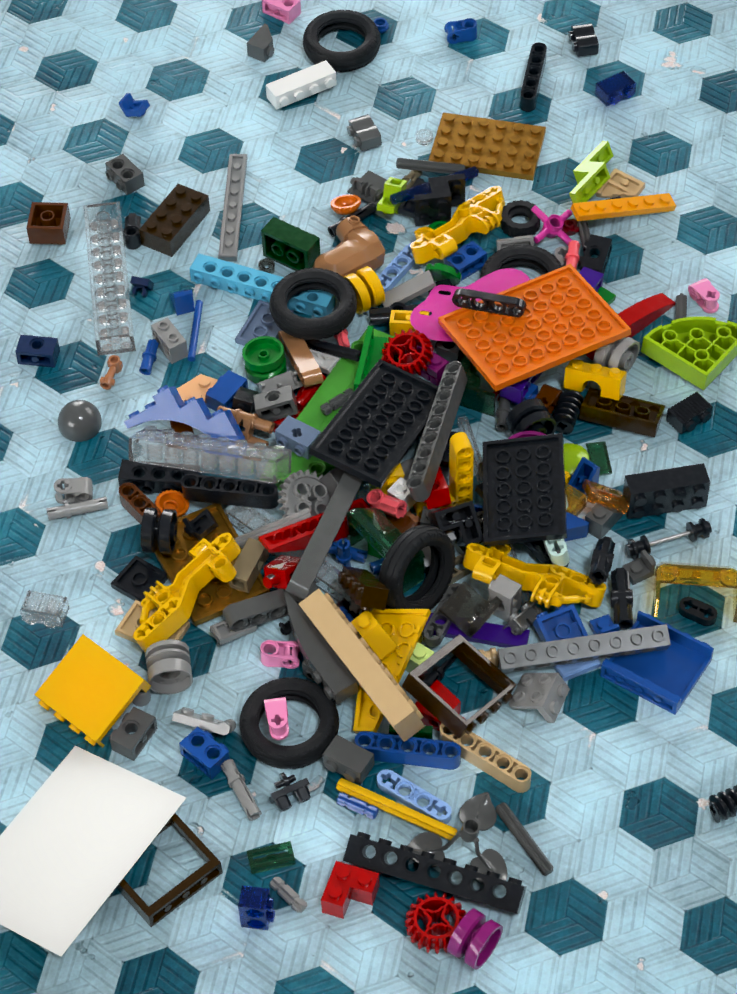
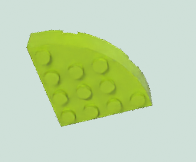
(693, 347)

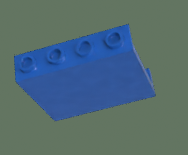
(661, 675)

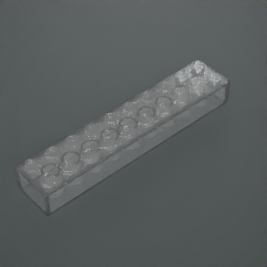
(109, 279)

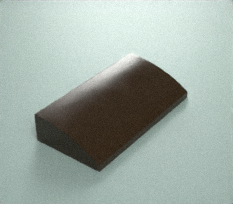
(626, 414)

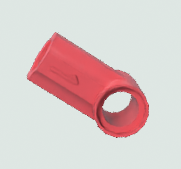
(388, 504)

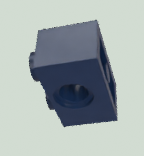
(37, 351)

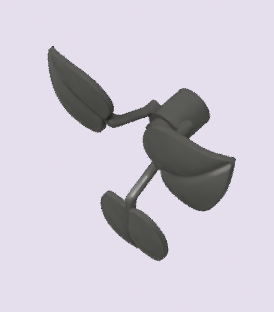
(476, 815)

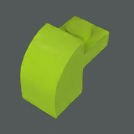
(391, 186)

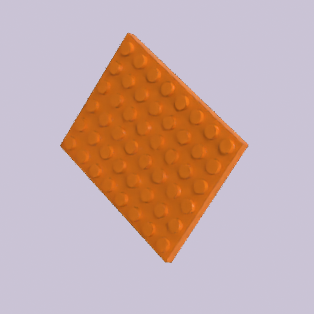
(559, 324)

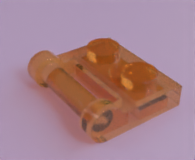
(605, 496)

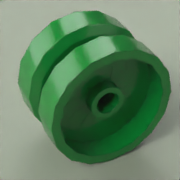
(264, 358)

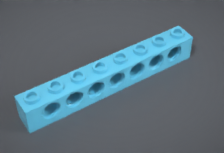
(256, 285)

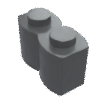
(364, 132)

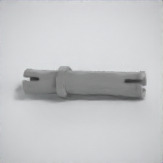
(68, 510)
(237, 782)

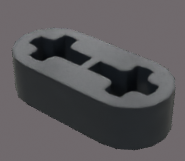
(698, 611)

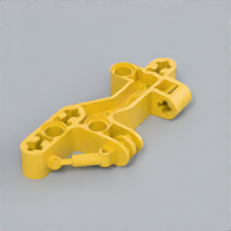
(477, 214)
(548, 582)
(178, 599)

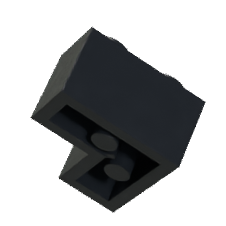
(461, 519)

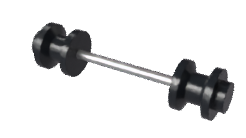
(693, 531)

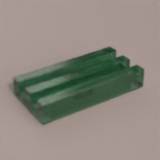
(271, 861)

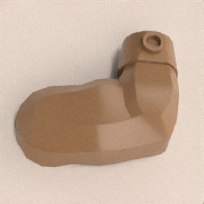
(357, 249)

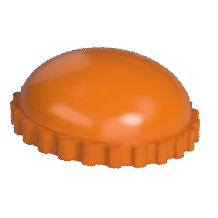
(345, 204)
(172, 500)

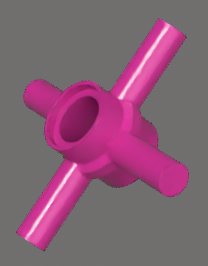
(552, 225)

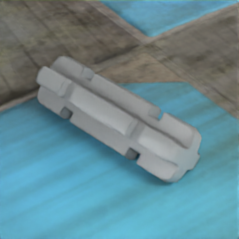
(288, 894)

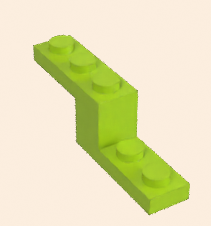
(591, 173)

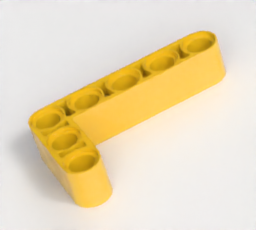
(460, 471)

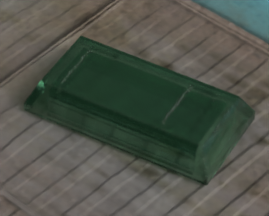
(599, 455)

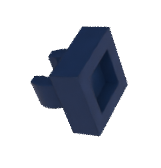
(141, 283)

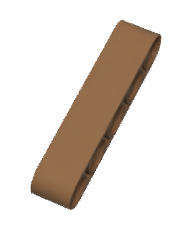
(301, 359)

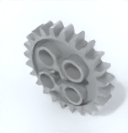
(307, 498)

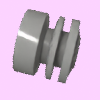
(169, 666)

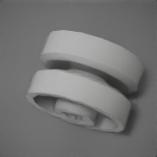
(618, 354)

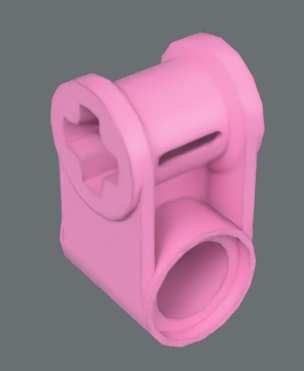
(705, 295)
(281, 654)
(277, 714)

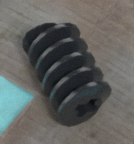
(567, 411)
(723, 803)

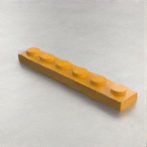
(623, 207)

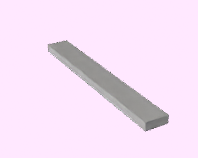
(233, 207)

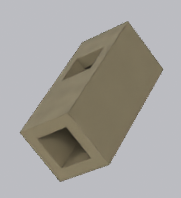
(249, 565)

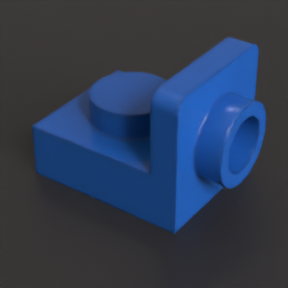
(603, 625)

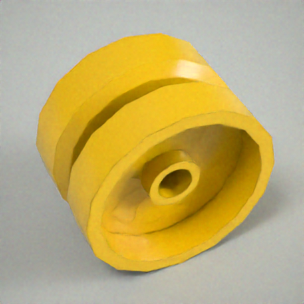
(367, 289)

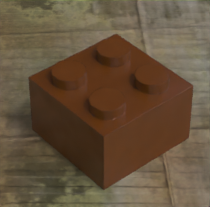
(48, 223)

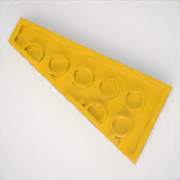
(405, 629)

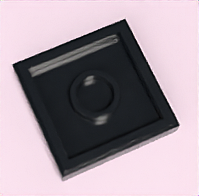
(138, 578)

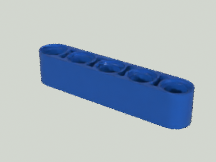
(419, 748)

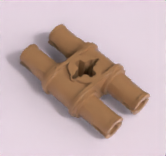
(250, 423)

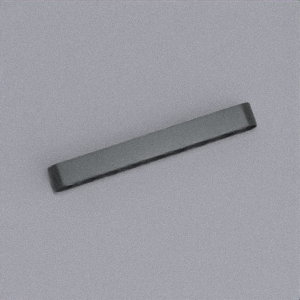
(437, 432)
(324, 535)

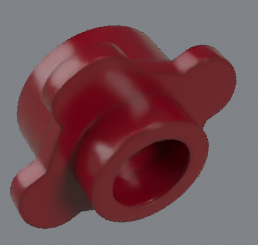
(570, 227)

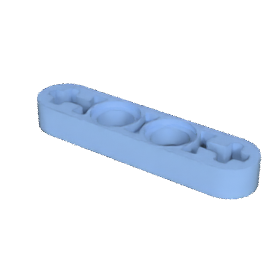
(393, 267)
(416, 794)

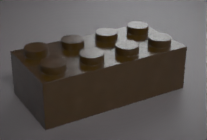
(174, 220)

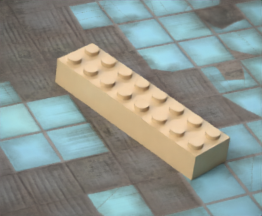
(363, 664)

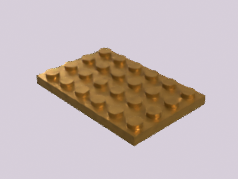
(489, 145)
(216, 594)

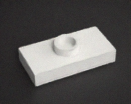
(325, 361)

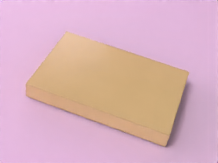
(131, 623)

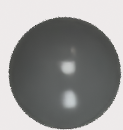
(79, 421)

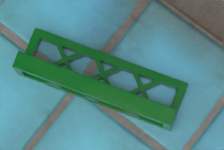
(370, 355)

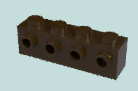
(363, 588)

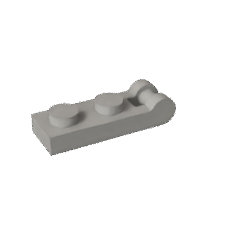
(204, 721)

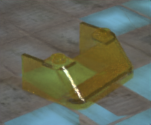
(694, 575)

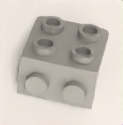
(540, 692)

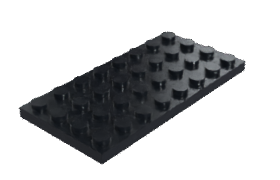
(377, 424)

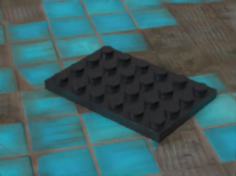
(524, 490)

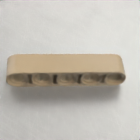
(491, 764)

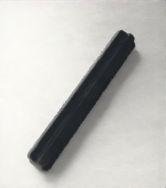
(334, 349)

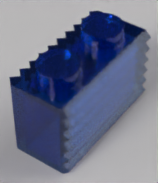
(615, 88)

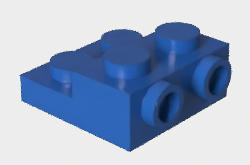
(560, 624)

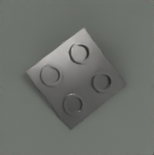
(368, 187)

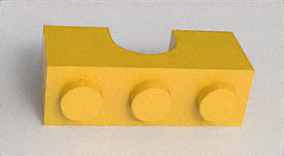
(611, 380)

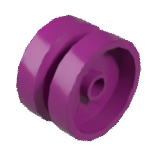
(475, 939)

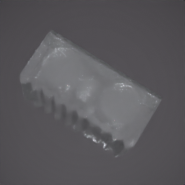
(44, 609)

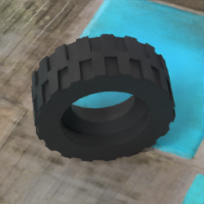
(519, 229)

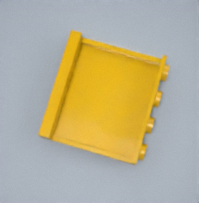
(90, 690)

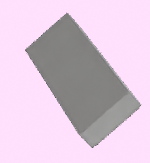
(410, 289)

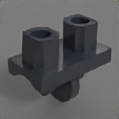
(281, 796)

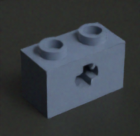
(296, 436)

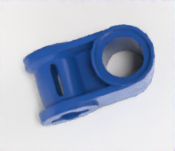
(463, 30)

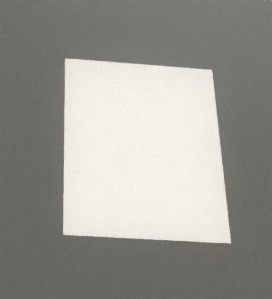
(76, 846)

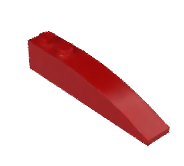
(643, 313)
(298, 535)

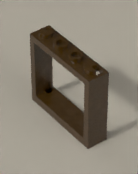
(479, 665)
(183, 890)

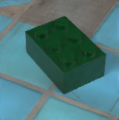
(289, 245)

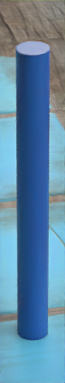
(195, 330)

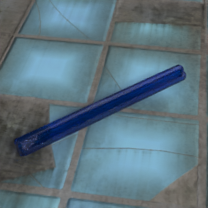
(423, 188)

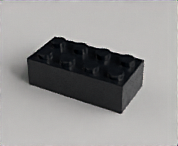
(666, 490)

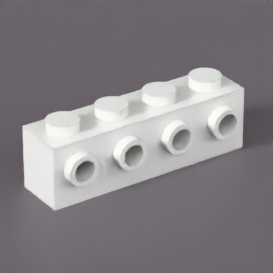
(301, 84)

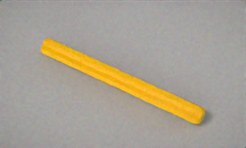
(396, 809)

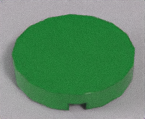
(443, 271)

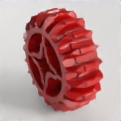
(404, 347)
(433, 910)

